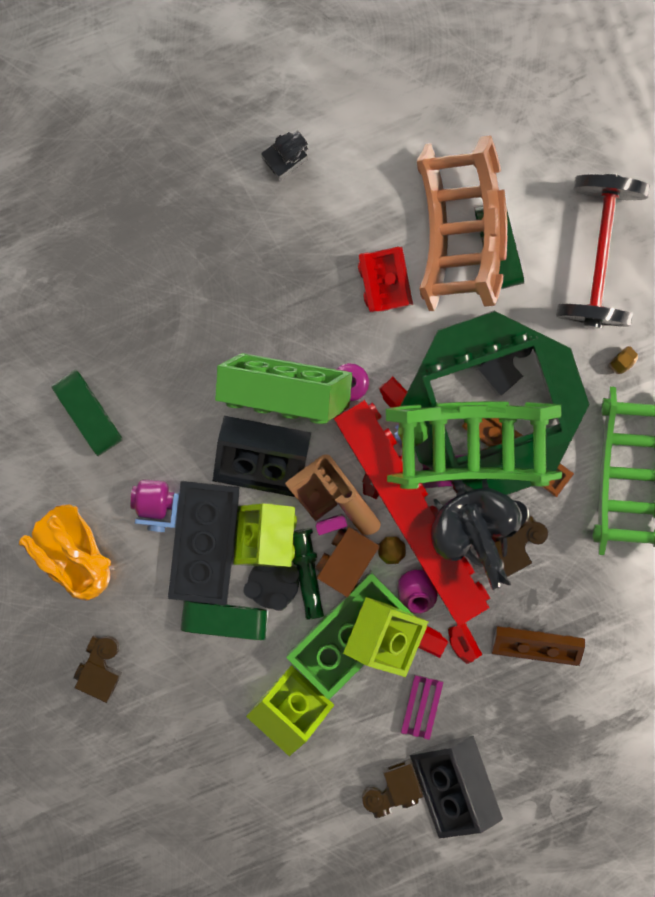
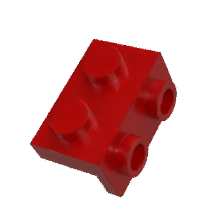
(385, 280)

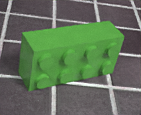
(283, 387)
(321, 650)

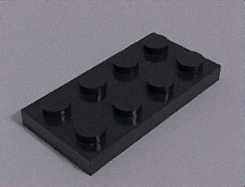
(204, 542)

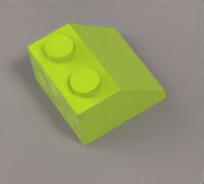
(264, 535)
(385, 637)
(290, 711)

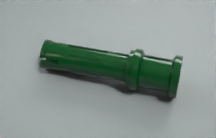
(304, 560)

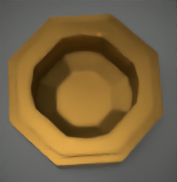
(624, 360)
(392, 550)

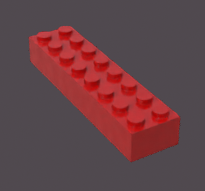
(410, 511)

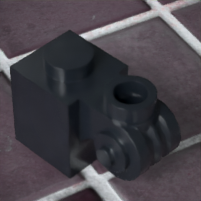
(286, 154)
(501, 372)

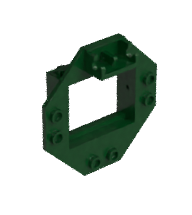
(484, 340)

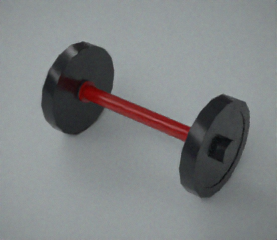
(611, 188)

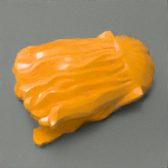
(68, 552)

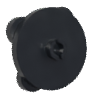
(272, 586)

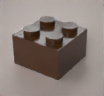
(347, 560)

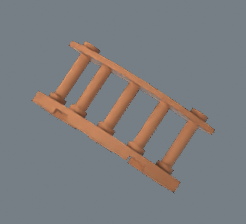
(493, 224)

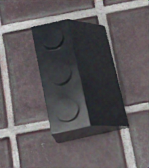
(259, 455)
(456, 788)

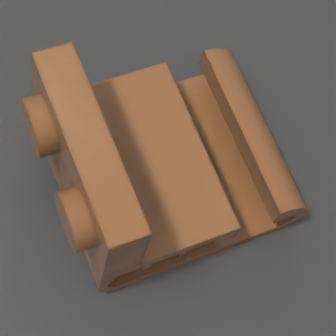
(325, 486)

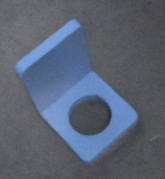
(158, 525)

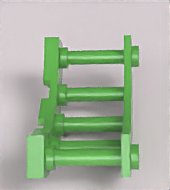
(472, 414)
(601, 532)

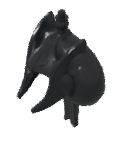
(471, 521)

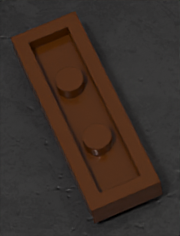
(538, 646)

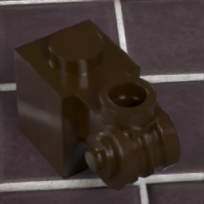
(516, 554)
(96, 676)
(400, 790)

